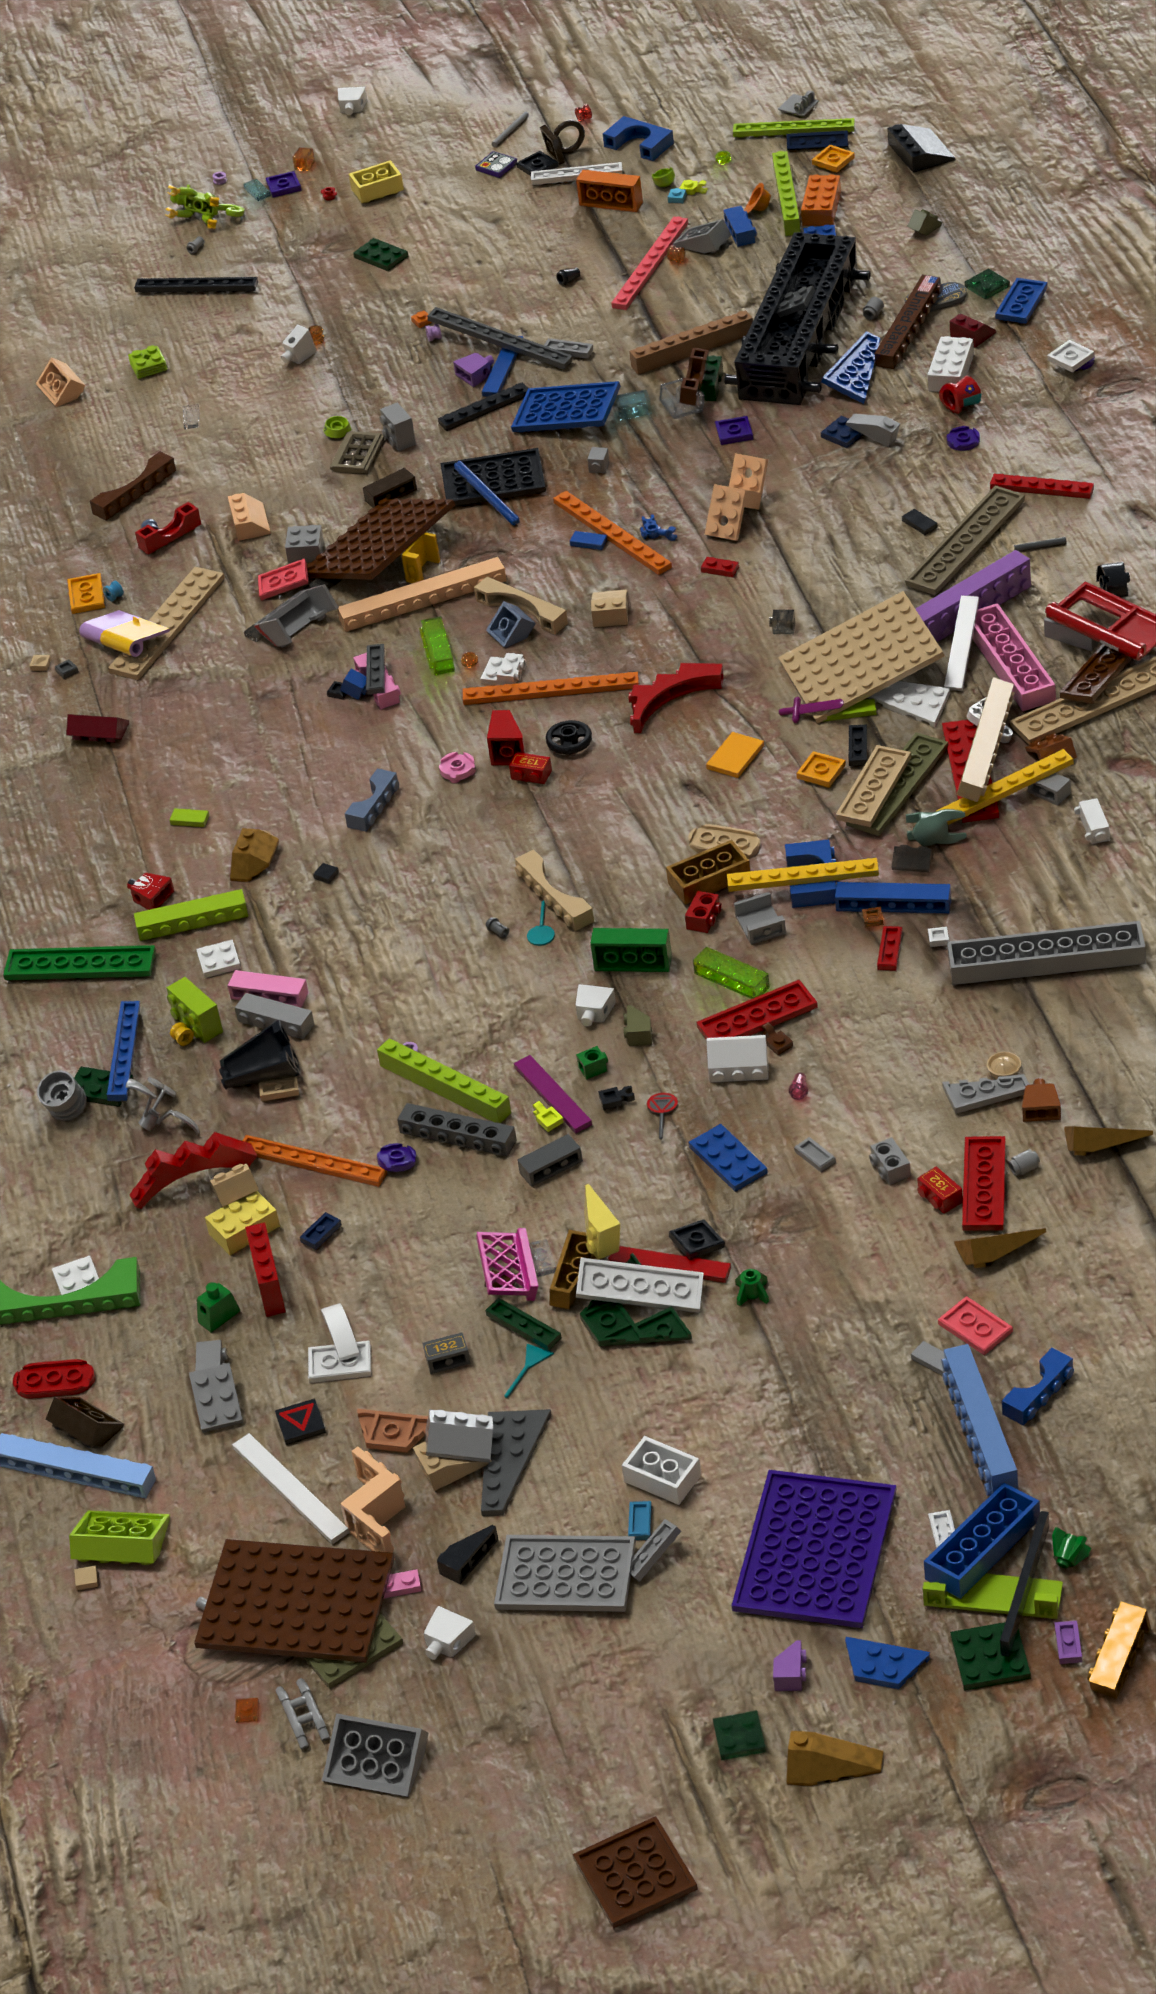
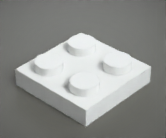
(1070, 356)
(218, 958)
(75, 1275)

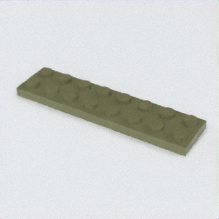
(924, 755)

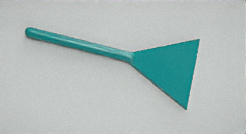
(533, 1356)

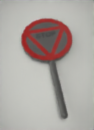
(662, 1104)

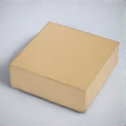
(86, 1578)

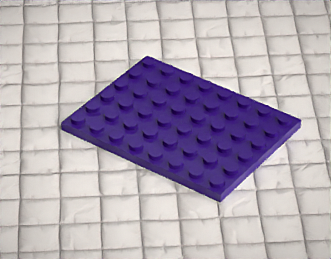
(814, 1548)

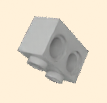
(890, 1161)

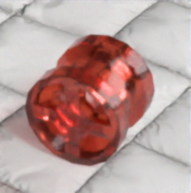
(583, 113)

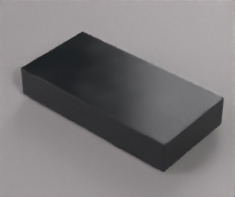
(919, 521)

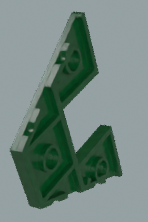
(613, 1326)

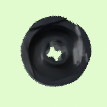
(1113, 578)

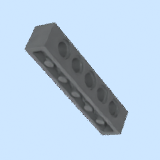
(457, 1129)

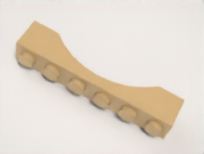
(493, 593)
(572, 909)

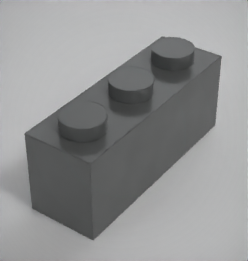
(550, 1160)

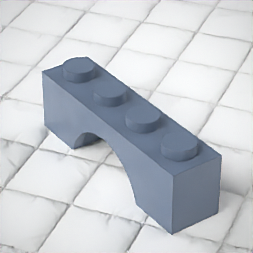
(363, 813)

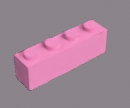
(273, 987)

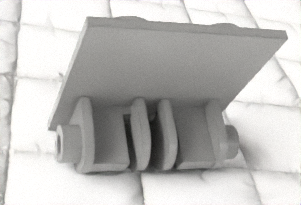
(799, 104)

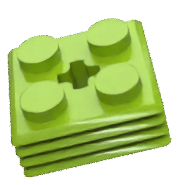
(147, 361)

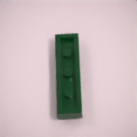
(523, 1324)

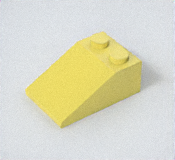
(601, 1226)

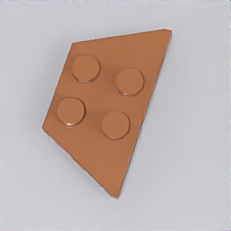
(391, 1430)

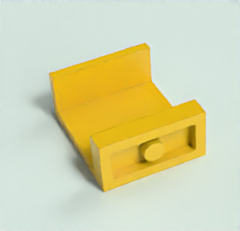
(417, 554)

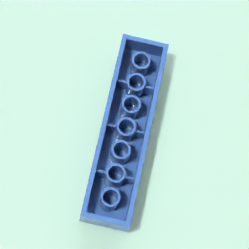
(978, 1419)

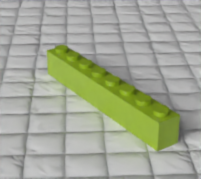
(786, 193)
(444, 1081)

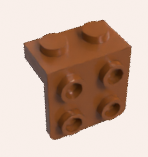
(1051, 745)

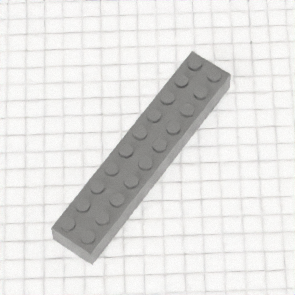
(1046, 952)

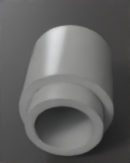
(873, 308)
(1024, 1162)

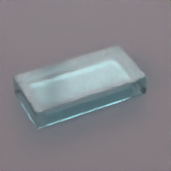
(257, 189)

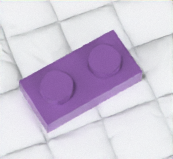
(1068, 1642)

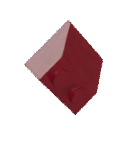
(967, 327)

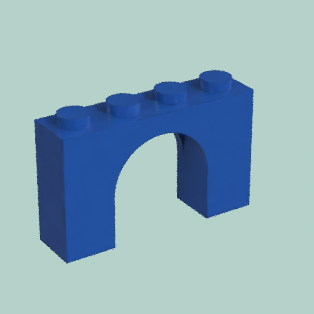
(656, 138)
(806, 854)

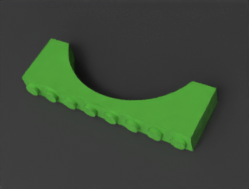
(114, 1290)

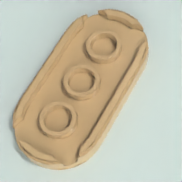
(713, 835)

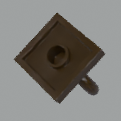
(553, 142)

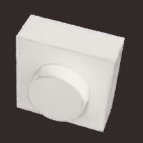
(938, 936)

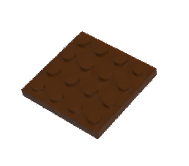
(635, 1872)

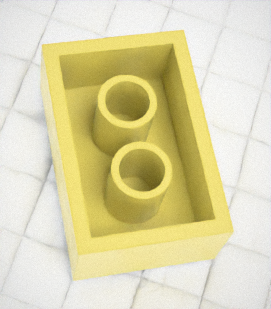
(376, 182)
(229, 1222)

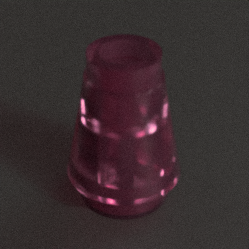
(798, 1088)

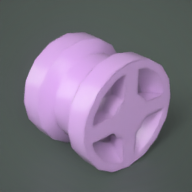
(433, 332)

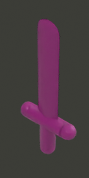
(799, 708)

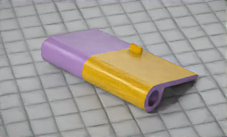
(121, 631)

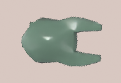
(933, 827)

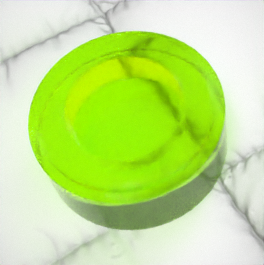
(723, 157)

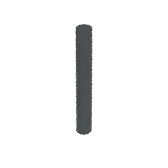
(1040, 544)

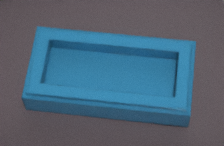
(640, 1520)

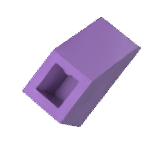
(788, 1668)

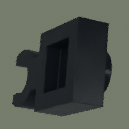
(613, 1097)

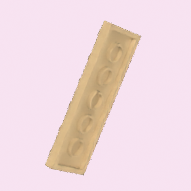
(873, 786)

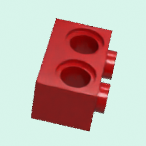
(702, 912)

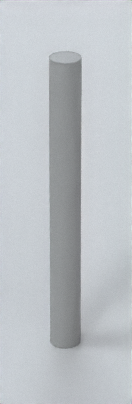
(512, 127)

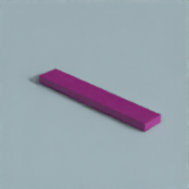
(552, 1094)

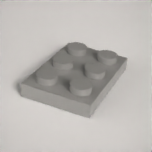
(215, 1397)

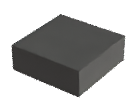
(66, 669)

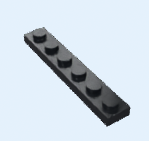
(483, 406)

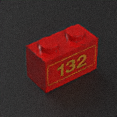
(530, 768)
(939, 1190)

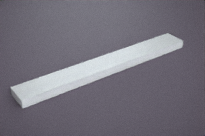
(290, 1488)

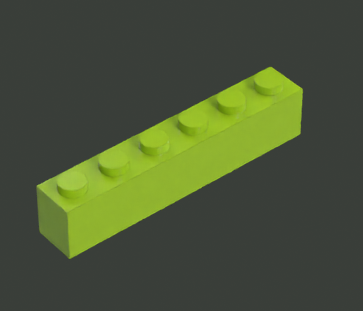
(191, 915)

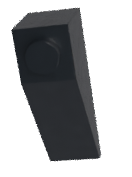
(466, 1554)

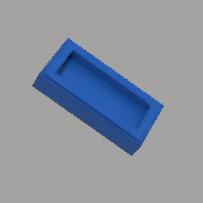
(588, 540)

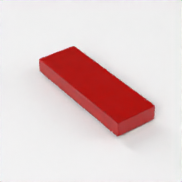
(889, 948)

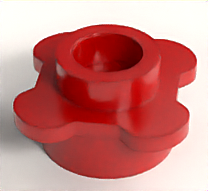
(329, 193)

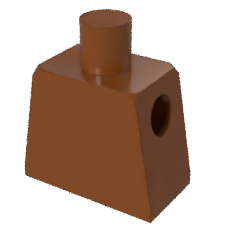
(1040, 1102)

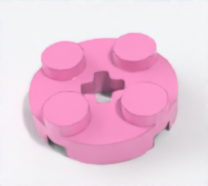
(465, 767)

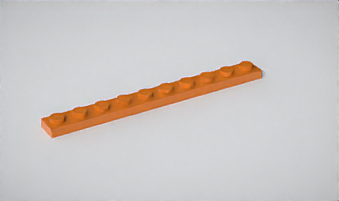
(614, 533)
(550, 688)

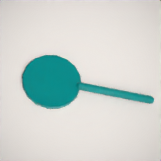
(541, 934)

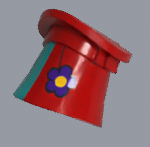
(961, 394)

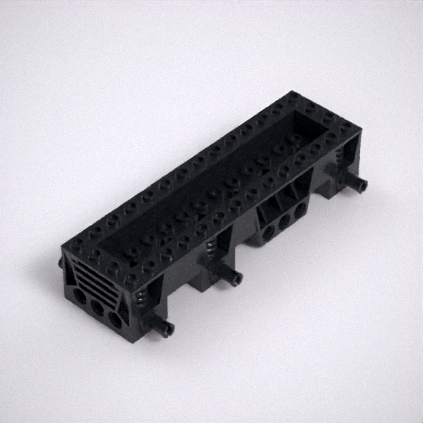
(779, 372)

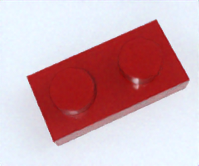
(719, 567)

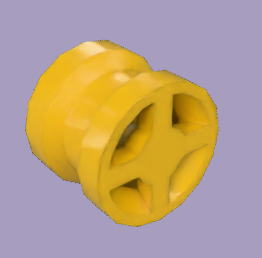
(181, 1034)

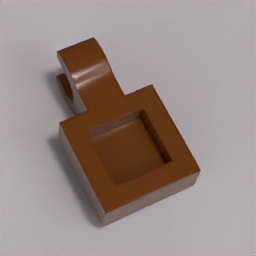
(777, 1042)

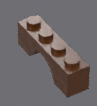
(696, 371)

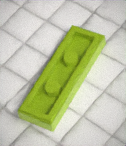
(860, 709)

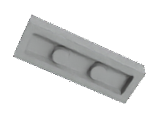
(572, 348)
(653, 1549)

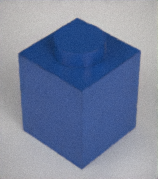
(354, 684)

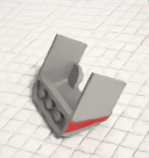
(295, 614)

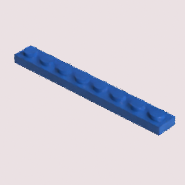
(123, 1050)

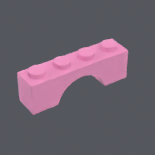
(392, 691)

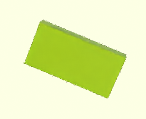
(189, 817)

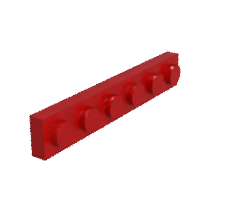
(1043, 486)

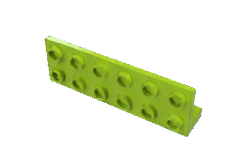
(995, 1595)

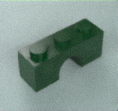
(712, 376)

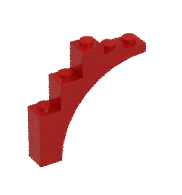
(666, 687)
(165, 1168)

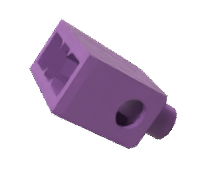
(473, 368)

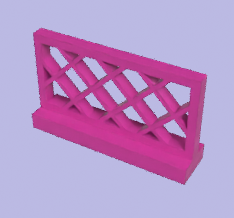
(522, 1263)

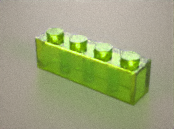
(436, 645)
(731, 973)

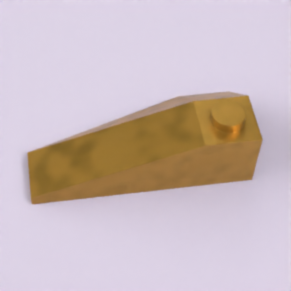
(1092, 1139)
(988, 1249)
(821, 1758)

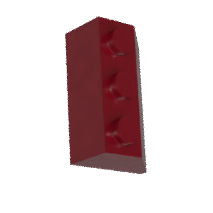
(96, 727)

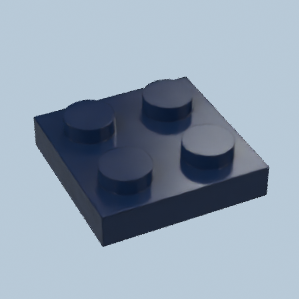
(840, 433)

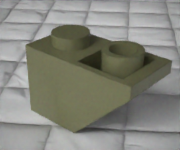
(924, 222)
(638, 1027)

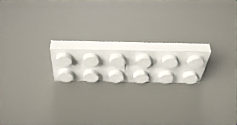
(639, 1285)

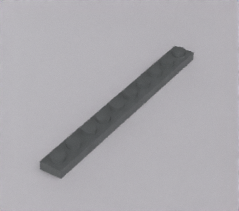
(500, 338)

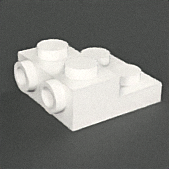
(504, 670)

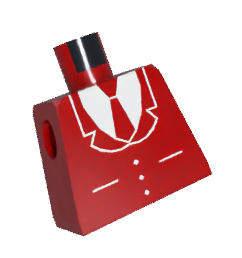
(151, 890)

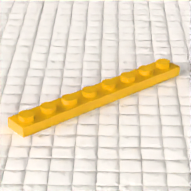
(1013, 783)
(803, 874)

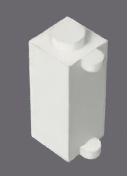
(1093, 820)

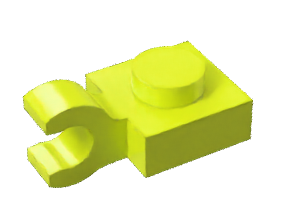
(693, 187)
(547, 1118)

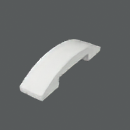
(340, 1331)

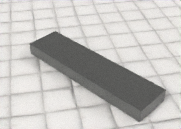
(375, 669)

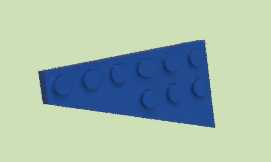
(854, 368)

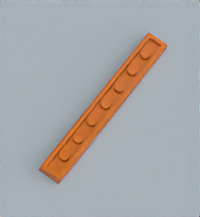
(317, 1161)

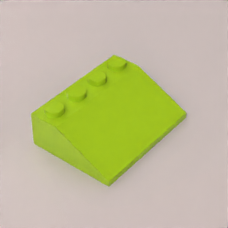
(118, 1537)

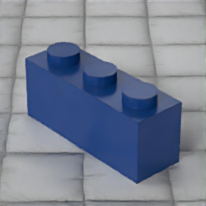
(739, 226)

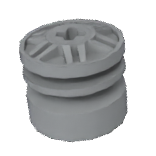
(61, 1095)

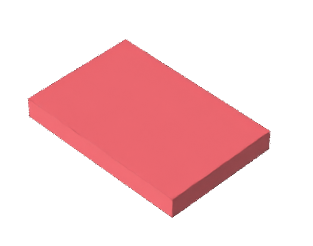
(283, 579)
(975, 1325)

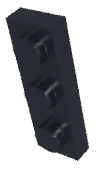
(857, 745)

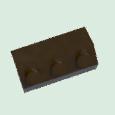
(83, 1421)

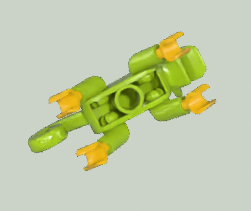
(202, 203)

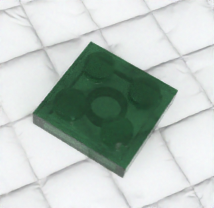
(987, 283)
(739, 1735)

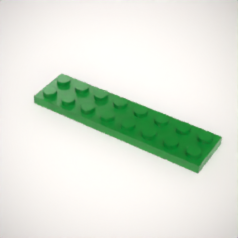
(79, 962)

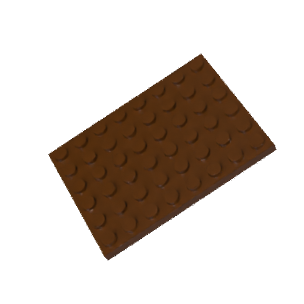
(378, 538)
(295, 1600)

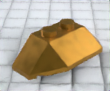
(252, 854)

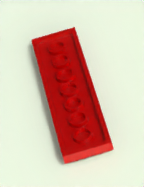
(960, 738)

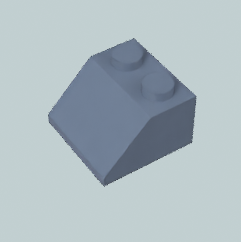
(510, 625)

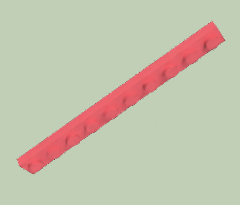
(649, 263)

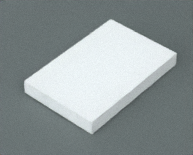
(326, 1366)

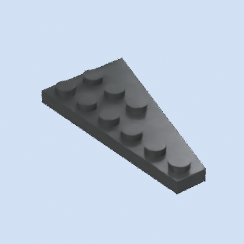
(511, 1450)

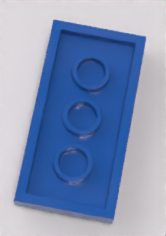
(1021, 300)
(728, 1157)

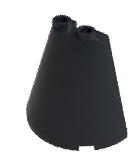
(260, 1059)

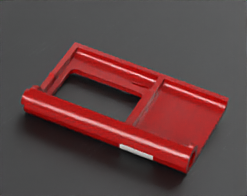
(1130, 635)

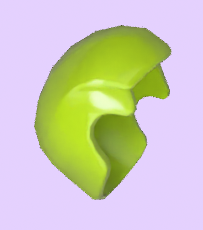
(663, 177)

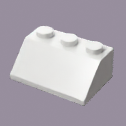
(737, 1058)

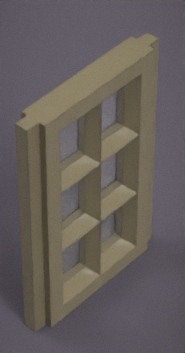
(357, 452)

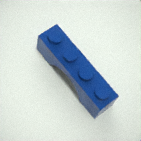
(1023, 1403)

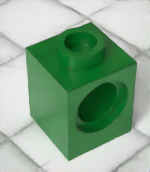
(592, 1062)

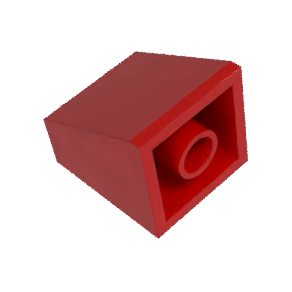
(503, 738)

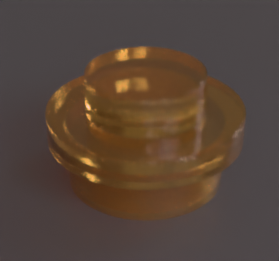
(469, 659)

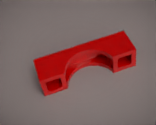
(184, 520)

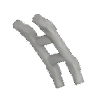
(313, 1715)

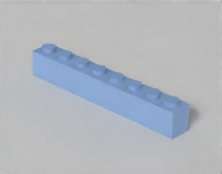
(76, 1466)

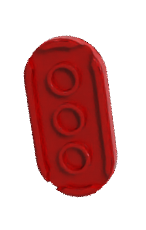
(54, 1378)

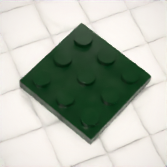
(981, 1660)

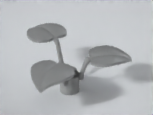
(151, 1116)

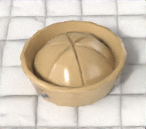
(1003, 1064)

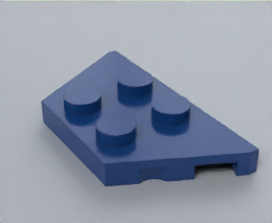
(883, 1663)

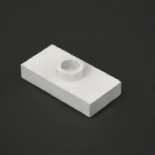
(941, 1526)

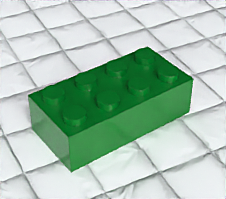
(631, 949)

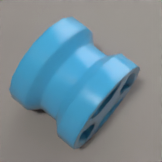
(113, 591)

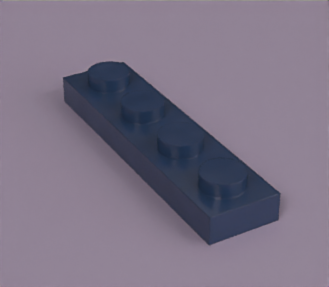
(817, 140)

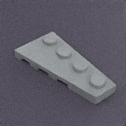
(972, 1095)

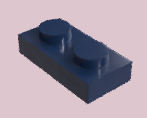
(320, 1231)

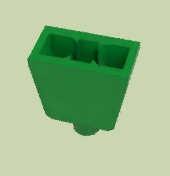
(215, 1306)

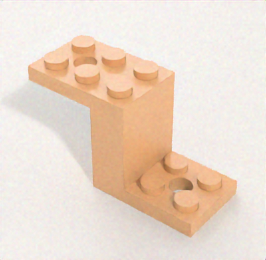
(732, 499)
(373, 1502)

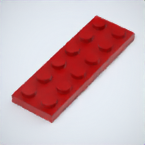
(751, 1015)
(984, 1183)

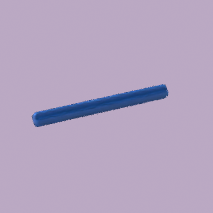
(497, 503)

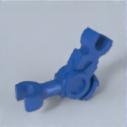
(653, 531)

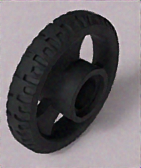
(569, 736)

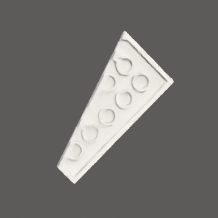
(914, 699)

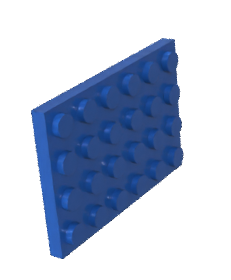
(566, 407)

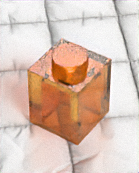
(303, 159)

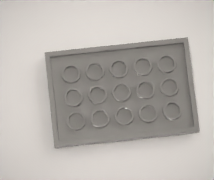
(565, 1573)

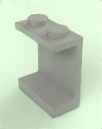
(759, 918)

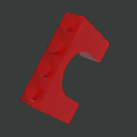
(265, 1269)

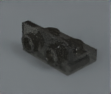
(912, 859)

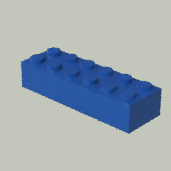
(982, 1540)

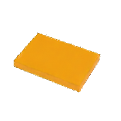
(86, 593)
(735, 754)

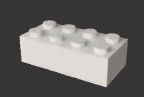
(950, 362)

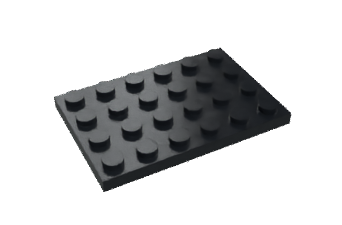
(504, 474)

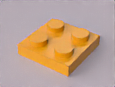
(833, 158)
(821, 769)

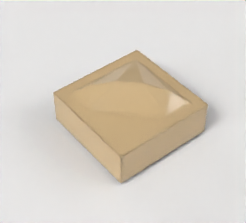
(40, 662)

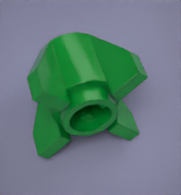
(751, 1286)
(1068, 1548)

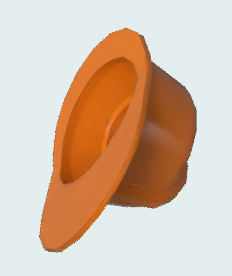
(759, 199)

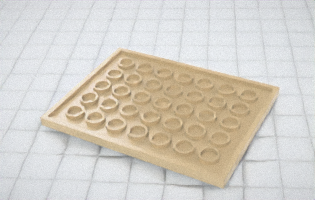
(862, 655)

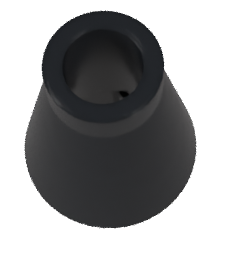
(567, 275)

